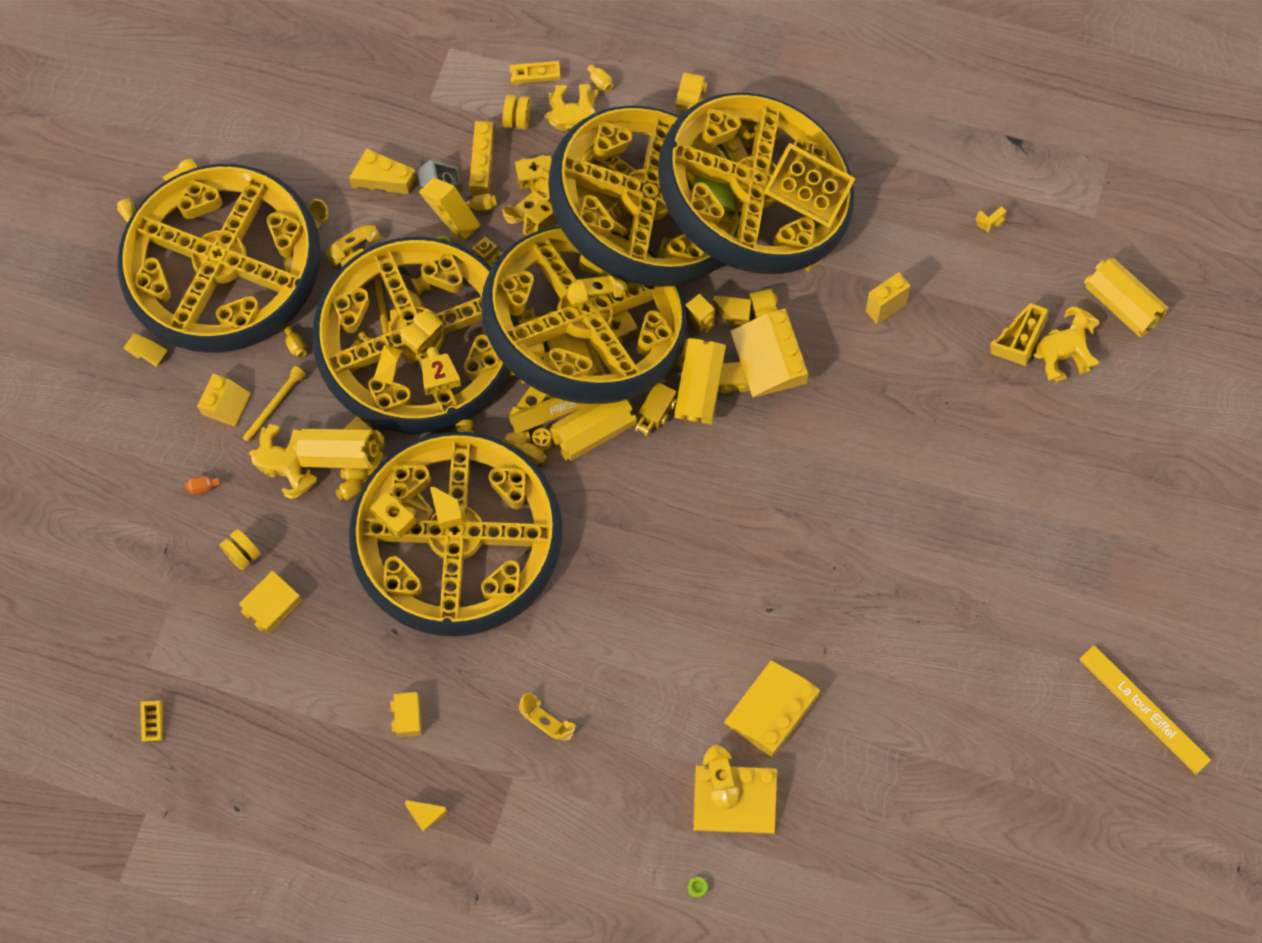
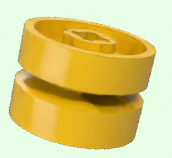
(516, 111)
(239, 549)

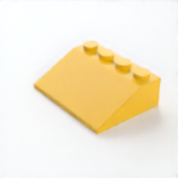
(809, 185)
(769, 354)
(772, 708)
(753, 810)

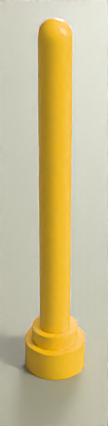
(381, 305)
(296, 375)

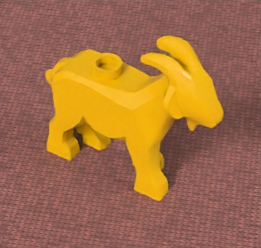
(568, 115)
(1068, 343)
(281, 462)

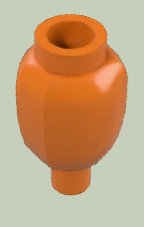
(200, 484)

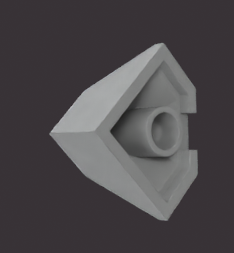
(441, 171)

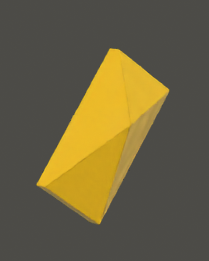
(387, 365)
(425, 814)

